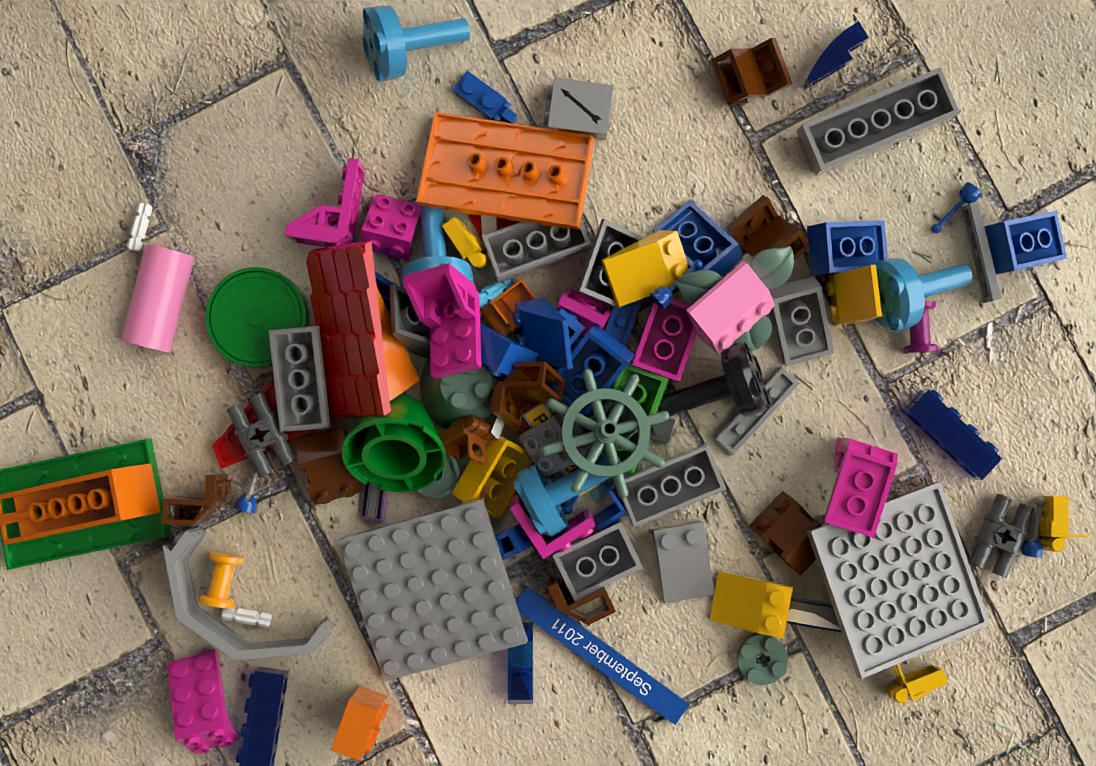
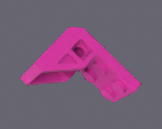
(317, 225)
(451, 310)
(860, 486)

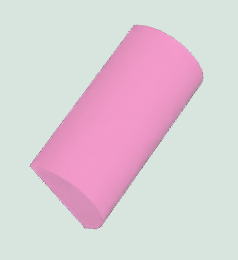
(157, 298)

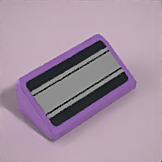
(373, 503)

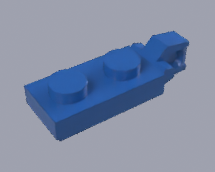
(484, 98)

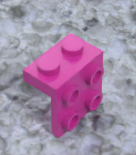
(391, 226)

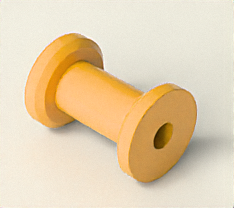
(221, 579)

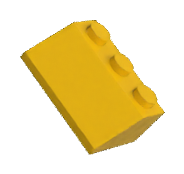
(495, 478)

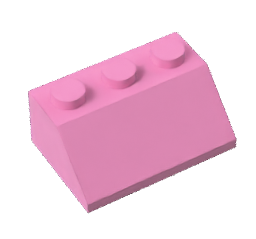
(730, 308)

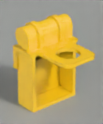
(466, 243)
(1055, 523)
(915, 684)

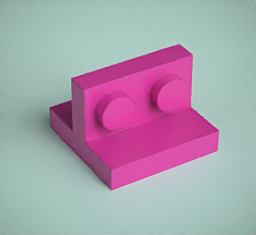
(585, 310)

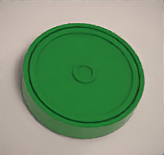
(247, 308)

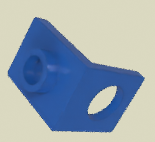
(611, 513)

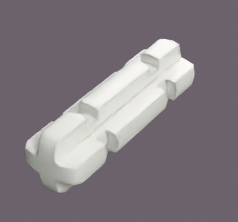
(139, 227)
(247, 617)

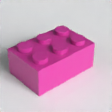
(666, 341)

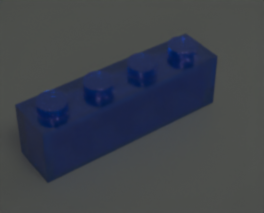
(952, 434)
(263, 717)

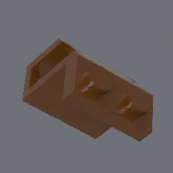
(751, 72)
(764, 229)
(525, 386)
(324, 467)
(216, 491)
(785, 530)
(556, 597)

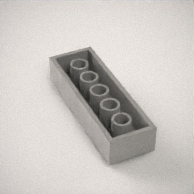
(878, 121)

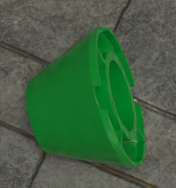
(396, 449)

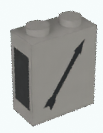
(579, 107)

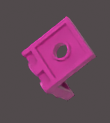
(579, 526)

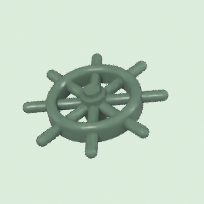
(605, 433)

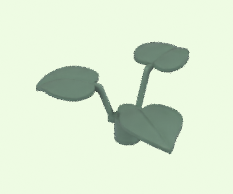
(771, 267)

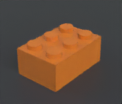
(360, 723)

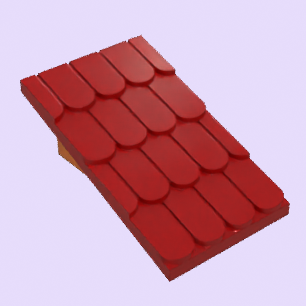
(360, 355)

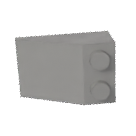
(801, 321)
(683, 561)

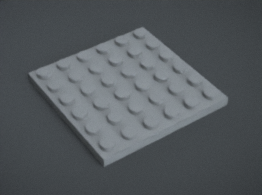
(903, 586)
(433, 589)

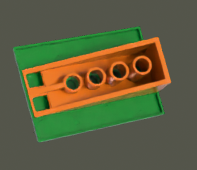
(80, 504)

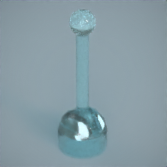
(600, 491)

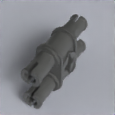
(248, 431)
(1014, 531)

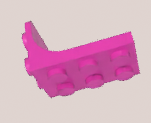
(199, 703)

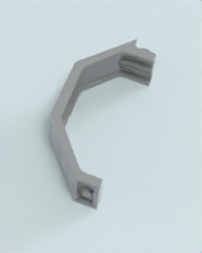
(209, 628)

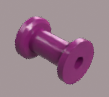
(920, 334)

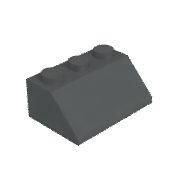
(608, 240)

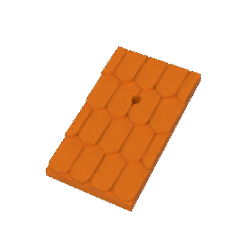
(506, 170)

